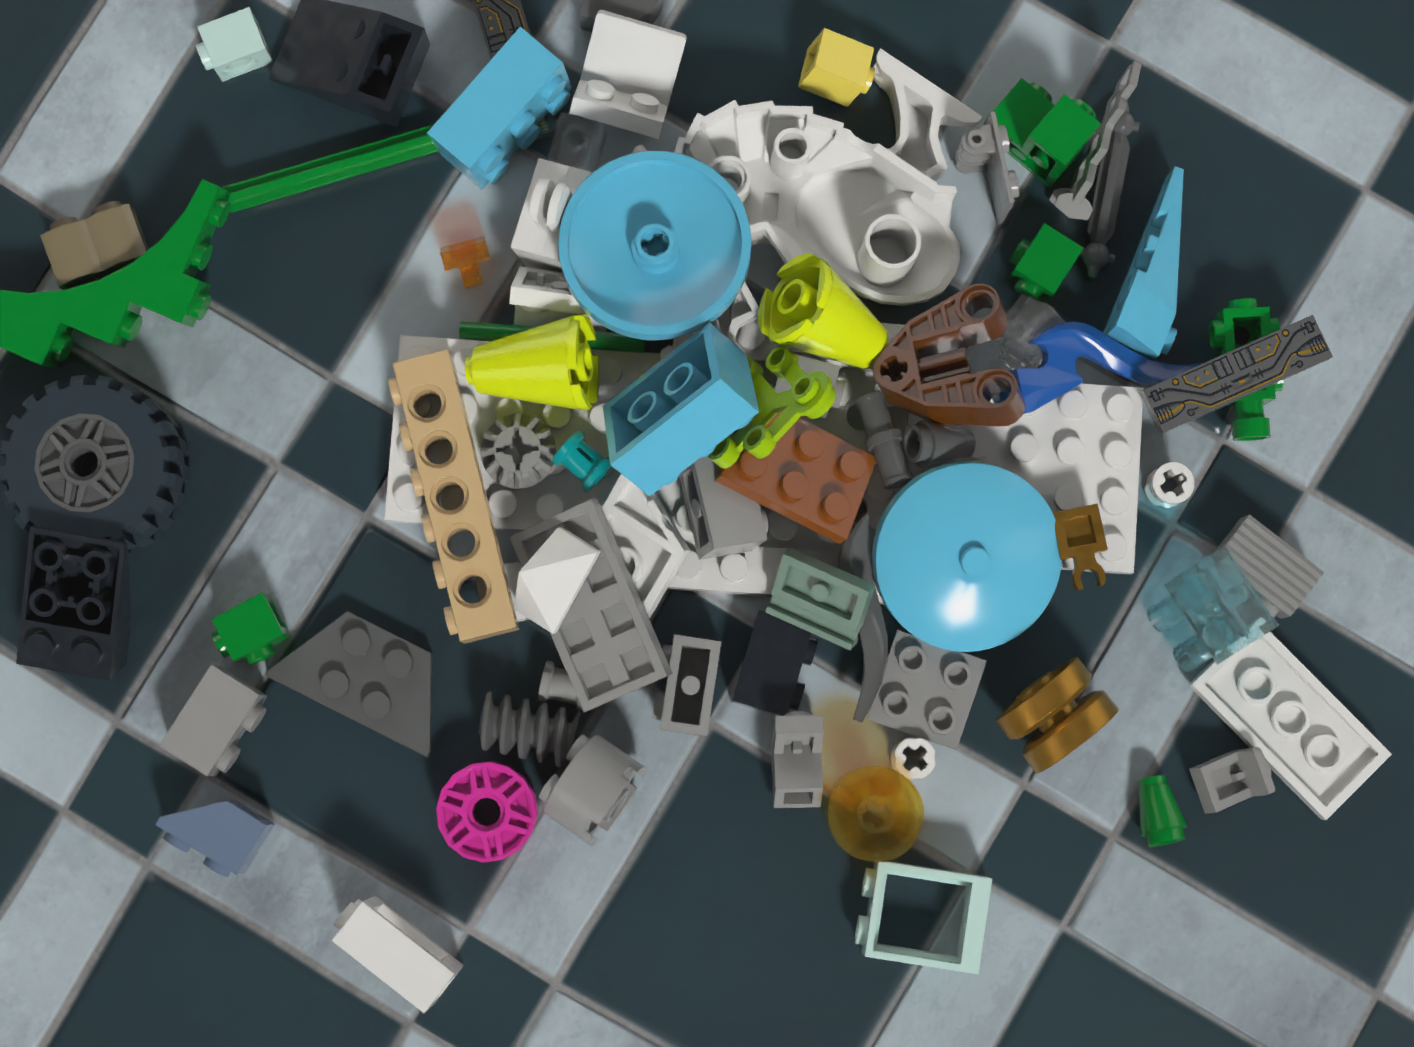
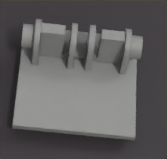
(983, 150)
(927, 690)

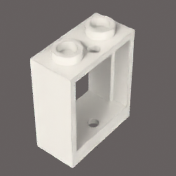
(396, 951)

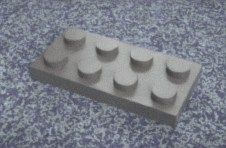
(606, 632)

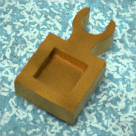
(1079, 537)

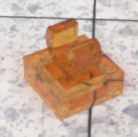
(466, 257)

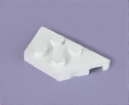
(645, 539)

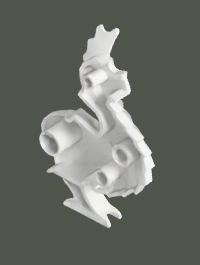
(839, 197)

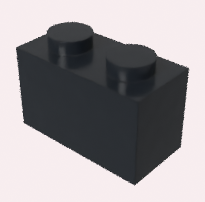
(773, 666)

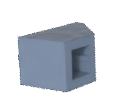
(221, 831)

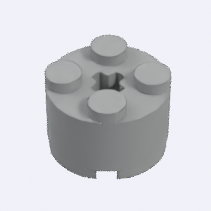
(591, 787)

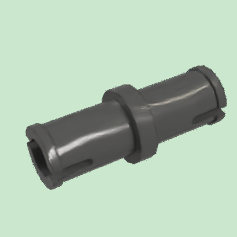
(883, 440)

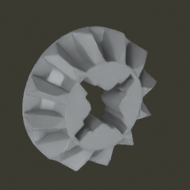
(534, 465)

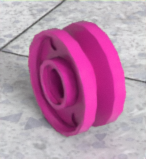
(458, 818)

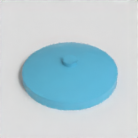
(655, 245)
(966, 556)

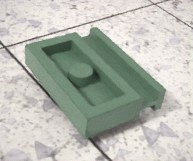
(820, 598)

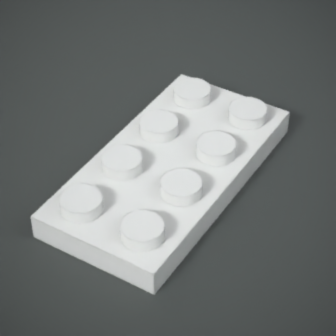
(1294, 721)

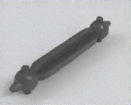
(1108, 196)

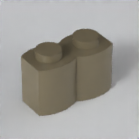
(94, 246)

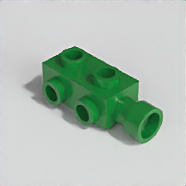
(1254, 323)

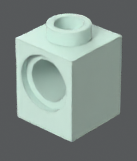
(233, 45)

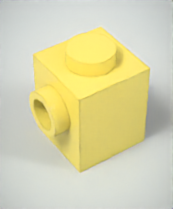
(837, 68)

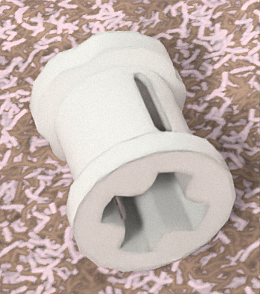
(1179, 494)
(897, 758)

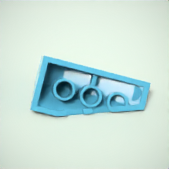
(1149, 291)

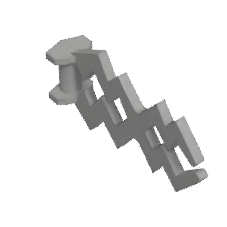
(1072, 199)

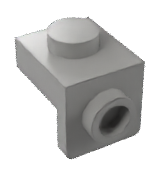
(1232, 779)

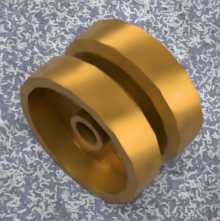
(1060, 719)

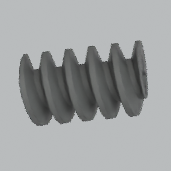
(527, 729)

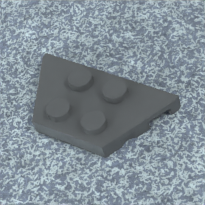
(366, 678)

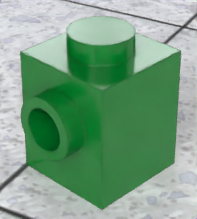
(1043, 263)
(250, 630)

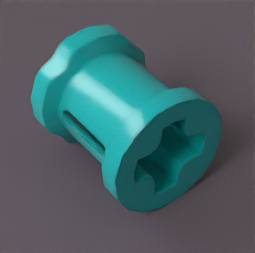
(582, 461)

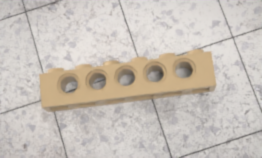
(437, 376)

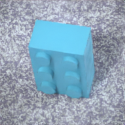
(502, 109)
(680, 410)

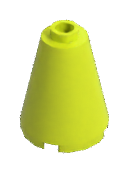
(820, 315)
(540, 365)

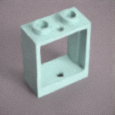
(971, 927)

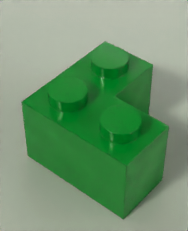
(1042, 134)

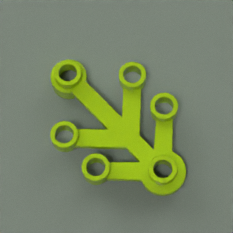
(809, 396)

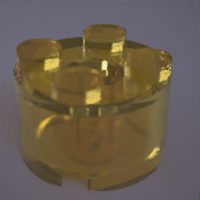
(897, 826)

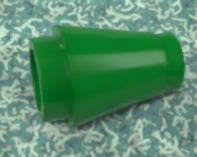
(1159, 812)

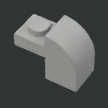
(797, 760)

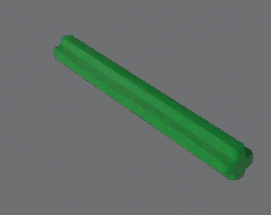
(330, 169)

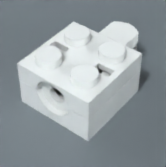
(542, 213)

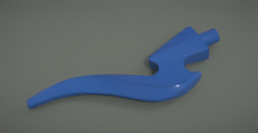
(1062, 347)

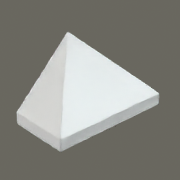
(554, 578)

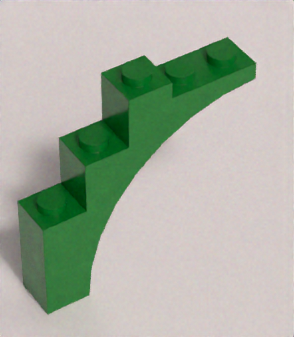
(109, 308)

